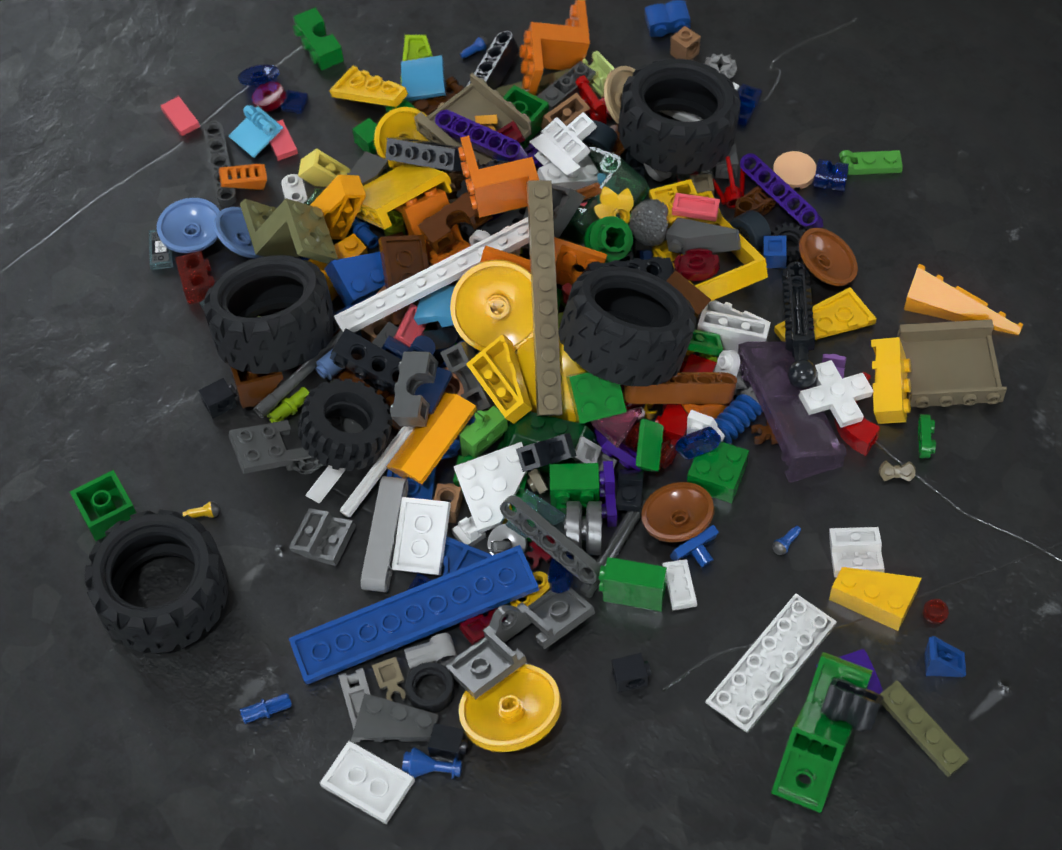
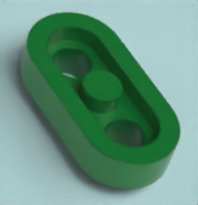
(926, 427)

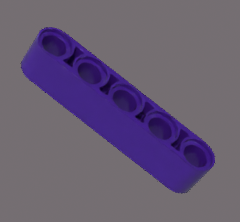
(482, 138)
(774, 186)

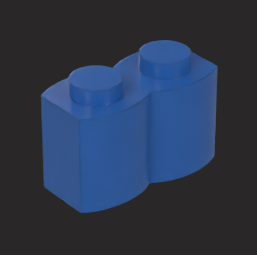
(667, 18)

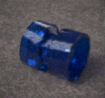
(831, 175)

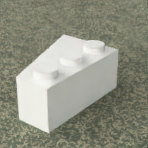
(578, 179)
(733, 325)

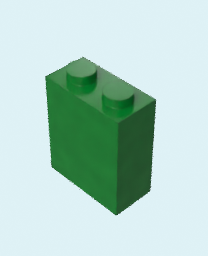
(633, 583)

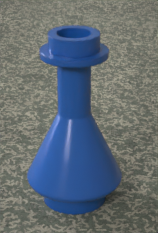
(418, 763)

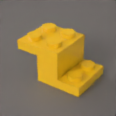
(667, 194)

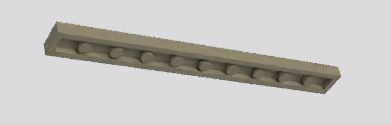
(544, 298)

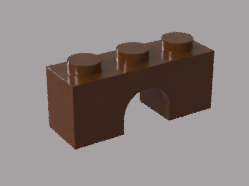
(438, 226)

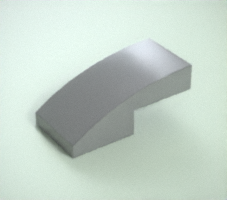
(590, 453)

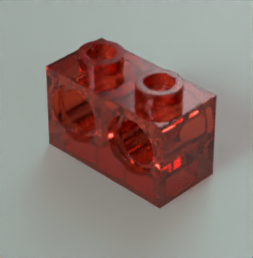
(194, 276)

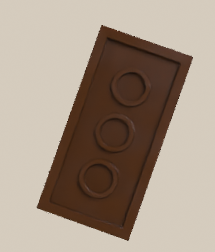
(400, 260)

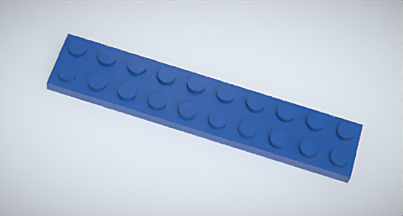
(413, 614)

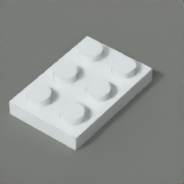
(421, 536)
(367, 782)

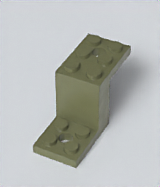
(288, 230)

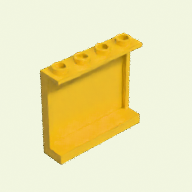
(396, 189)

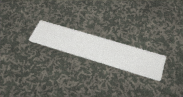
(554, 154)
(324, 483)

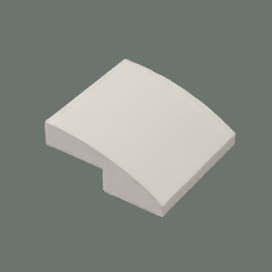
(856, 549)

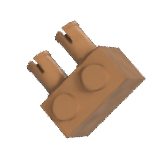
(567, 111)

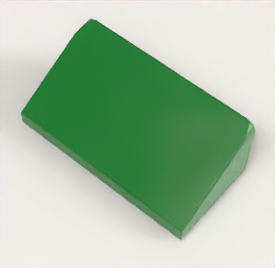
(649, 445)

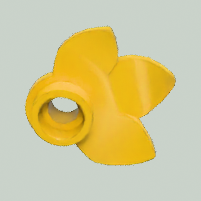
(614, 204)

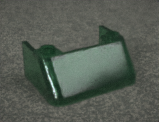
(619, 178)

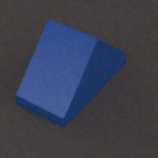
(943, 659)

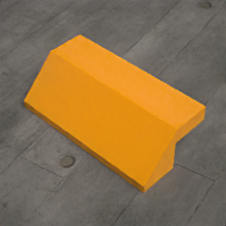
(429, 444)

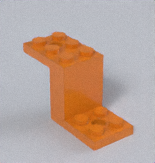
(554, 46)
(498, 186)
(425, 206)
(566, 256)

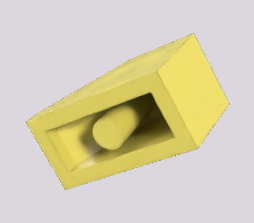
(320, 168)

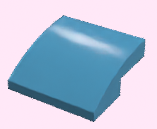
(423, 77)
(435, 307)

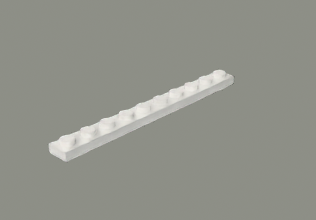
(430, 279)

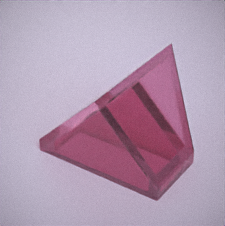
(618, 426)

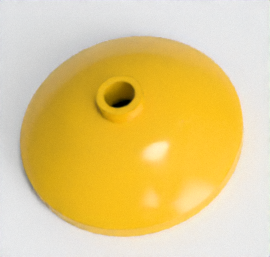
(396, 123)

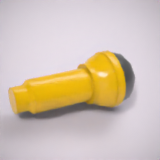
(209, 510)

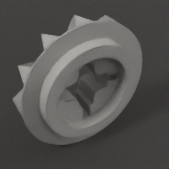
(729, 65)

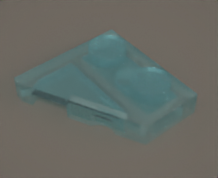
(543, 508)

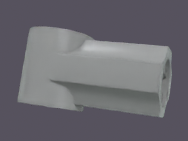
(438, 650)

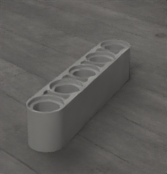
(381, 543)

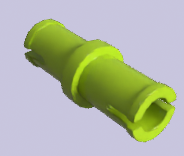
(289, 406)

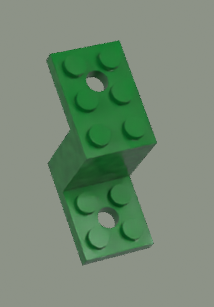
(815, 740)

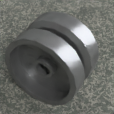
(584, 527)

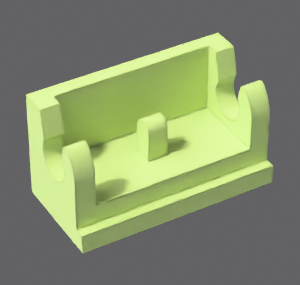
(602, 70)

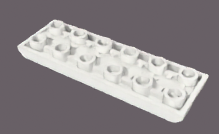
(771, 663)

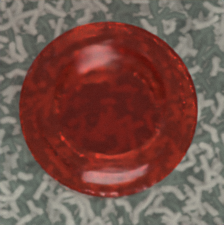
(935, 611)

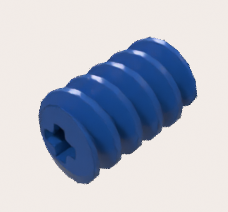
(738, 416)

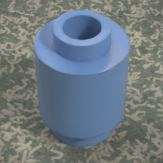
(326, 367)

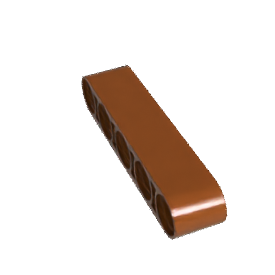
(686, 389)

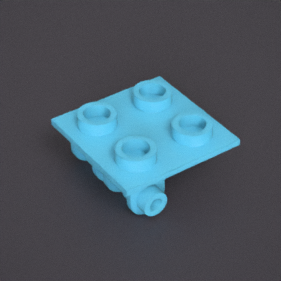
(255, 130)

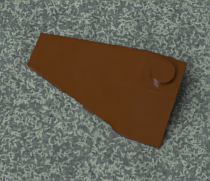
(254, 387)

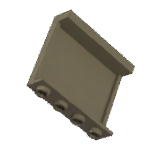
(473, 101)
(951, 363)

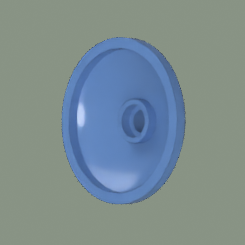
(188, 225)
(233, 232)

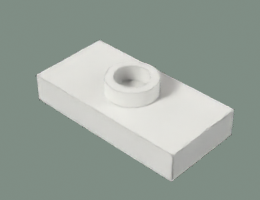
(680, 585)

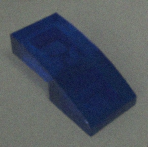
(749, 98)

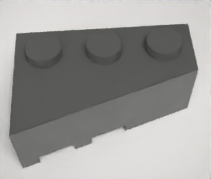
(564, 207)

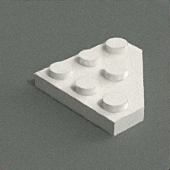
(488, 483)

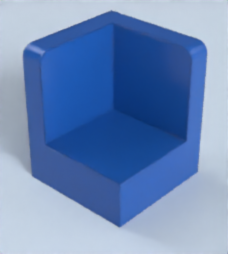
(775, 251)

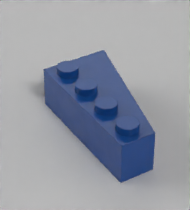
(356, 276)

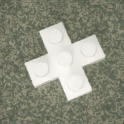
(568, 137)
(836, 394)

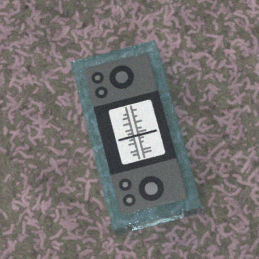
(159, 254)

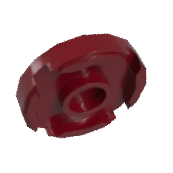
(697, 264)

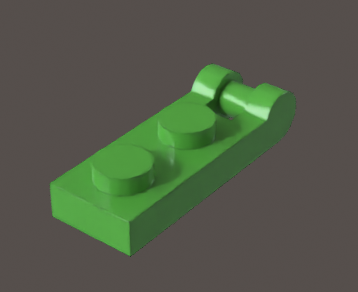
(872, 162)

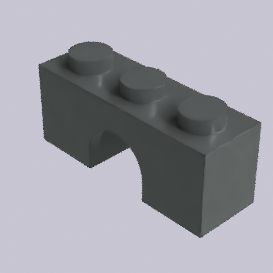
(456, 360)
(414, 370)

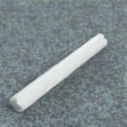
(375, 472)

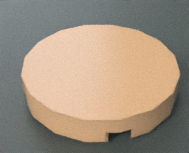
(795, 169)

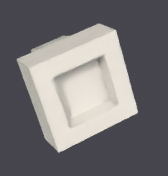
(467, 532)

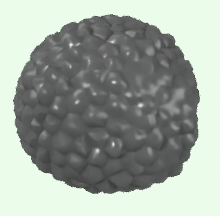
(649, 222)

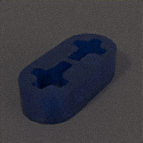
(698, 443)
(558, 573)

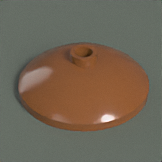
(828, 257)
(677, 512)

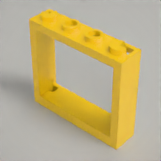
(738, 278)

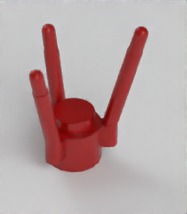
(732, 192)

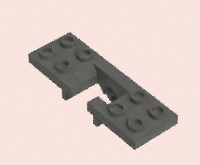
(264, 447)
(492, 660)

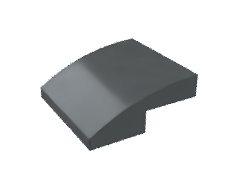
(322, 536)

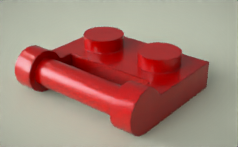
(598, 109)

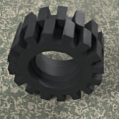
(792, 234)

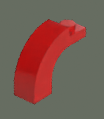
(860, 435)

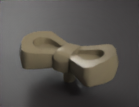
(888, 471)

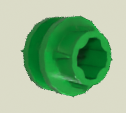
(620, 233)

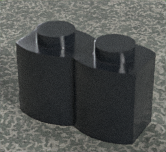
(851, 704)

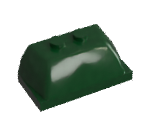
(539, 428)

